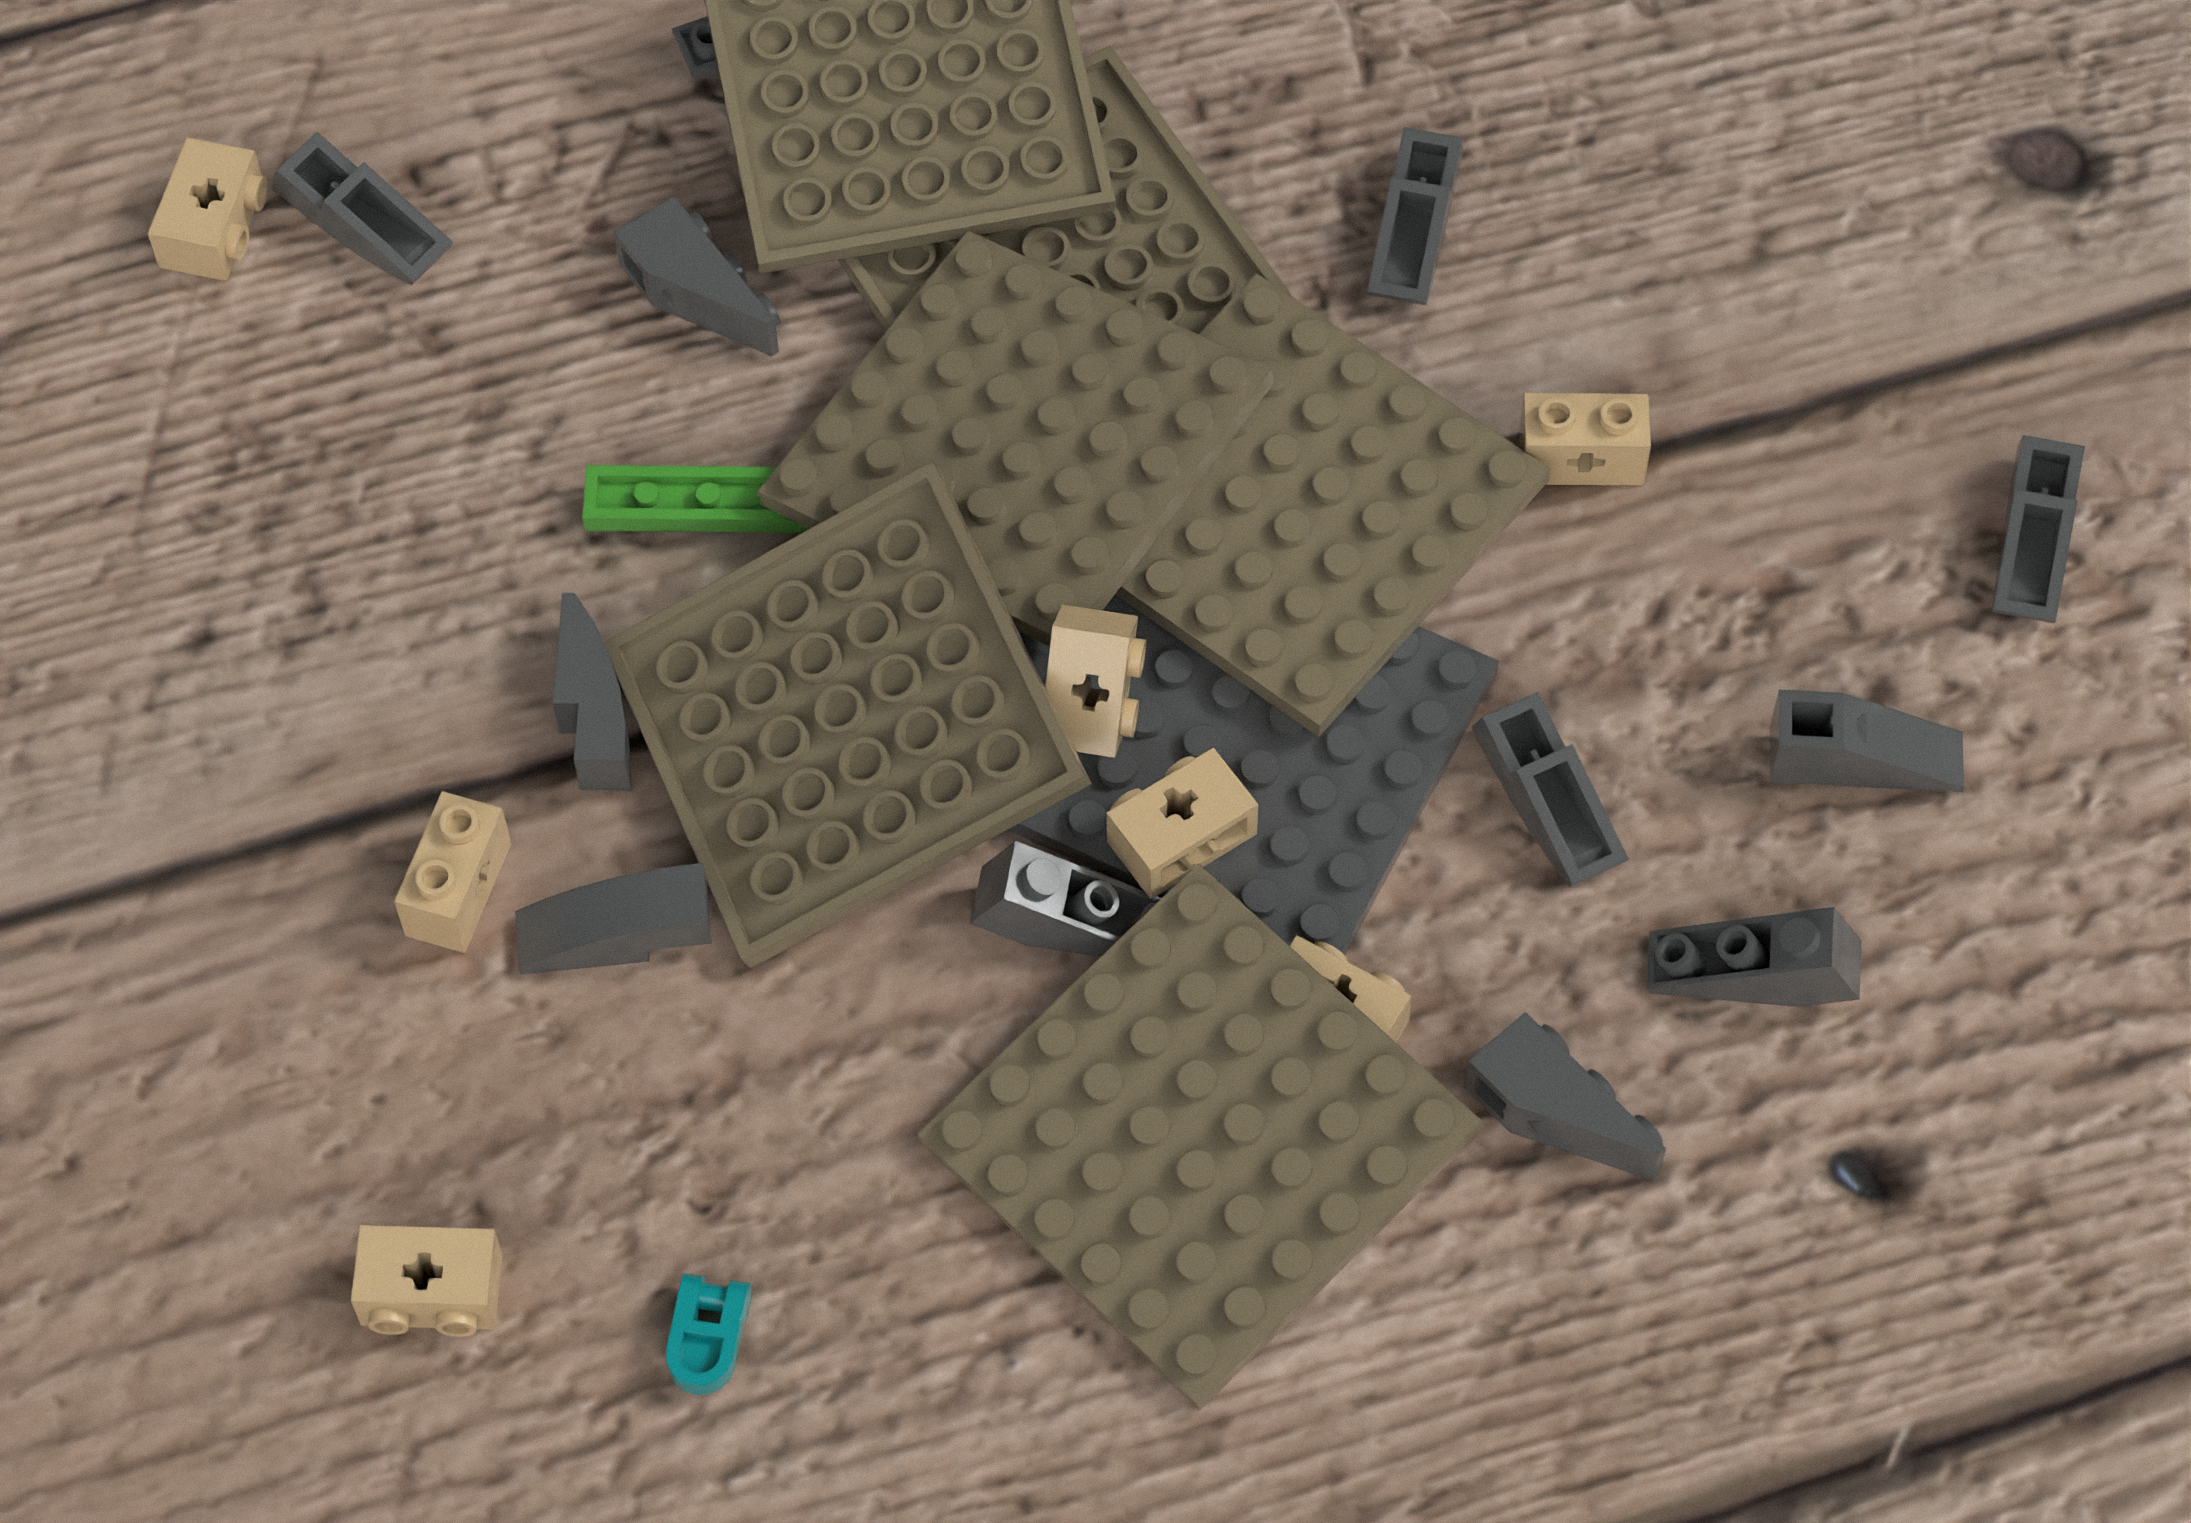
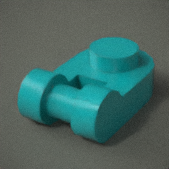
(700, 1352)

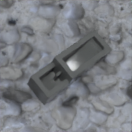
(360, 210)
(1415, 216)
(2037, 528)
(590, 702)
(1550, 789)
(615, 920)

